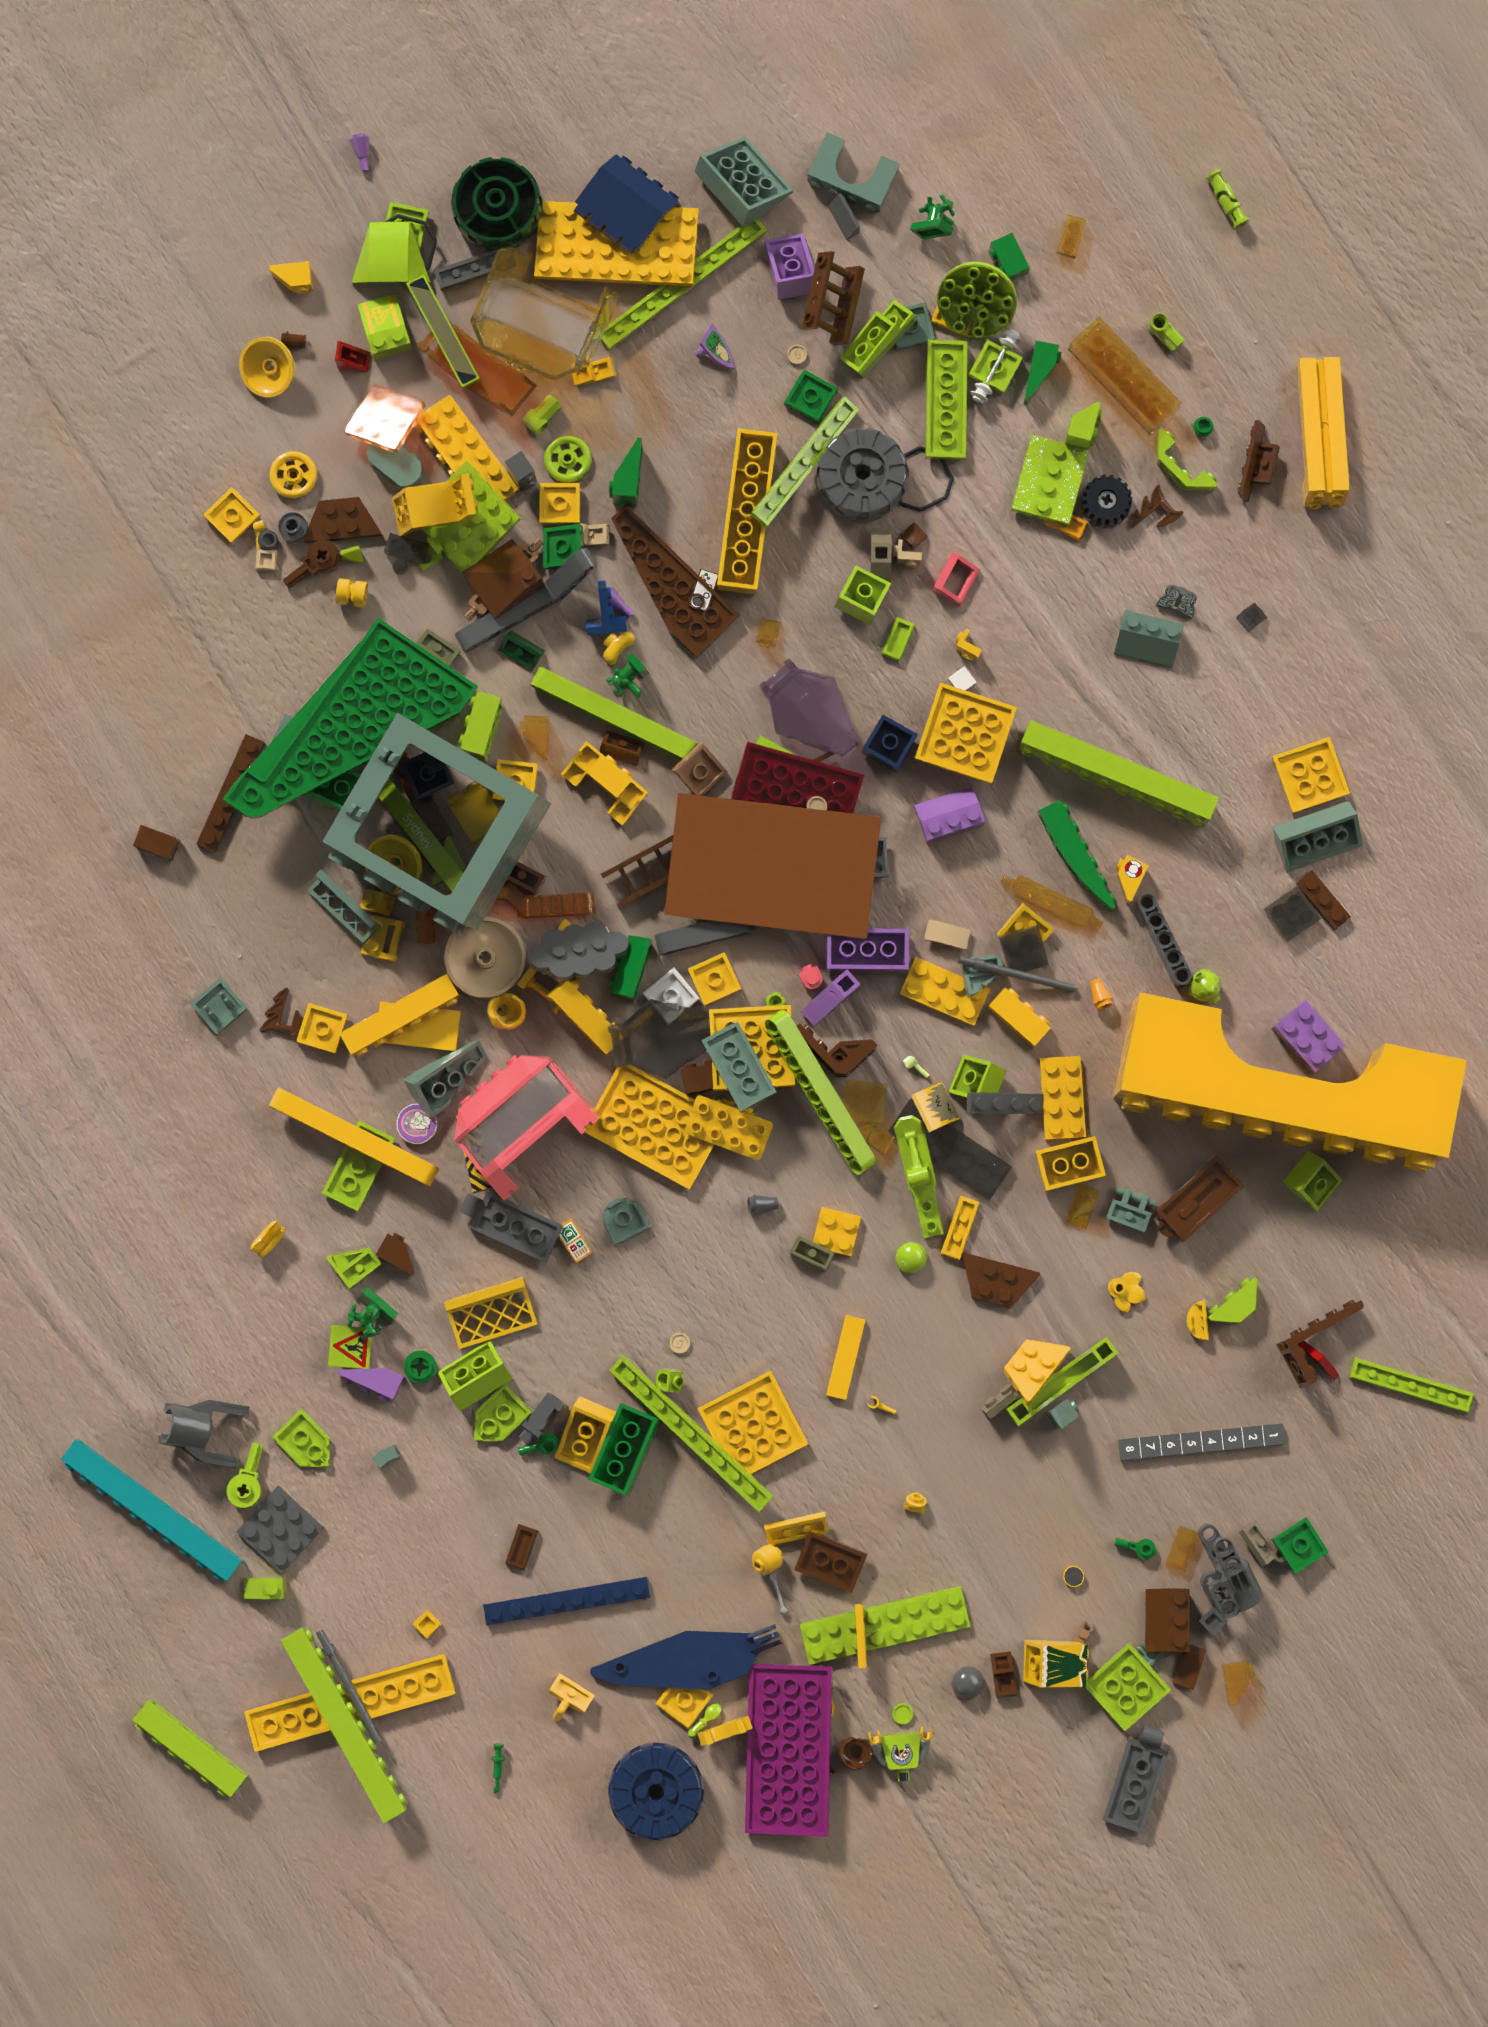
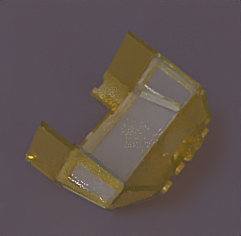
(537, 323)

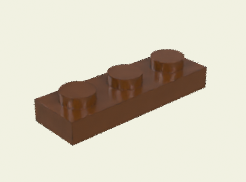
(1323, 900)

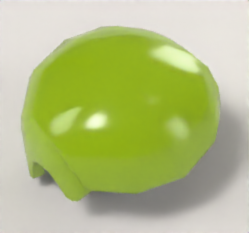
(911, 1257)

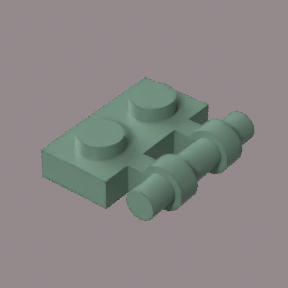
(1129, 1215)

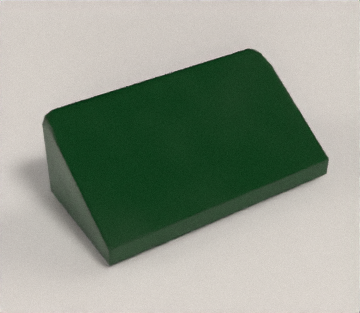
(521, 650)

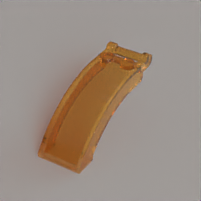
(498, 383)

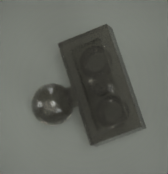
(405, 550)

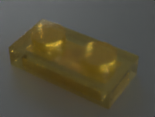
(1071, 236)
(1182, 1548)

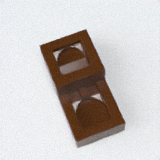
(1003, 1674)

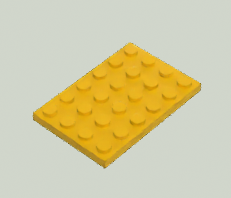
(648, 1125)

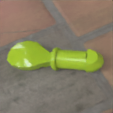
(711, 1713)

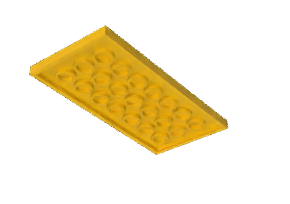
(577, 251)

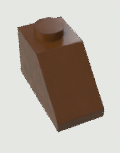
(396, 1252)

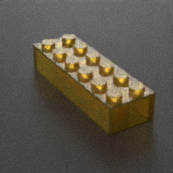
(1124, 376)

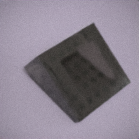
(1251, 617)

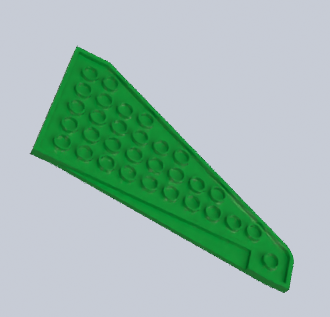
(349, 718)

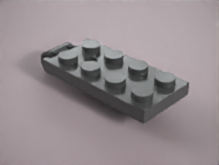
(519, 1228)
(1136, 1788)

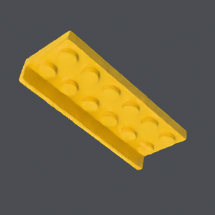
(458, 441)

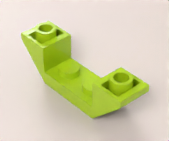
(1202, 483)

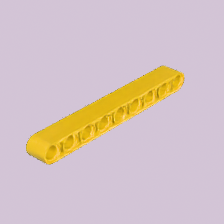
(354, 1137)

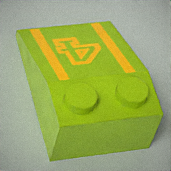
(384, 327)

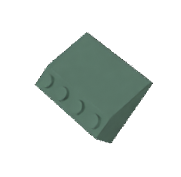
(742, 180)

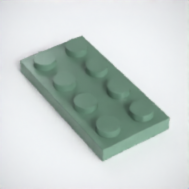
(739, 1067)

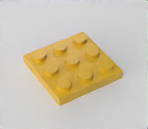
(1310, 775)

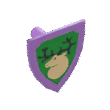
(715, 347)

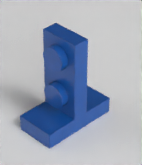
(607, 622)

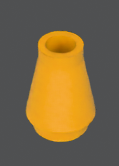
(1100, 995)

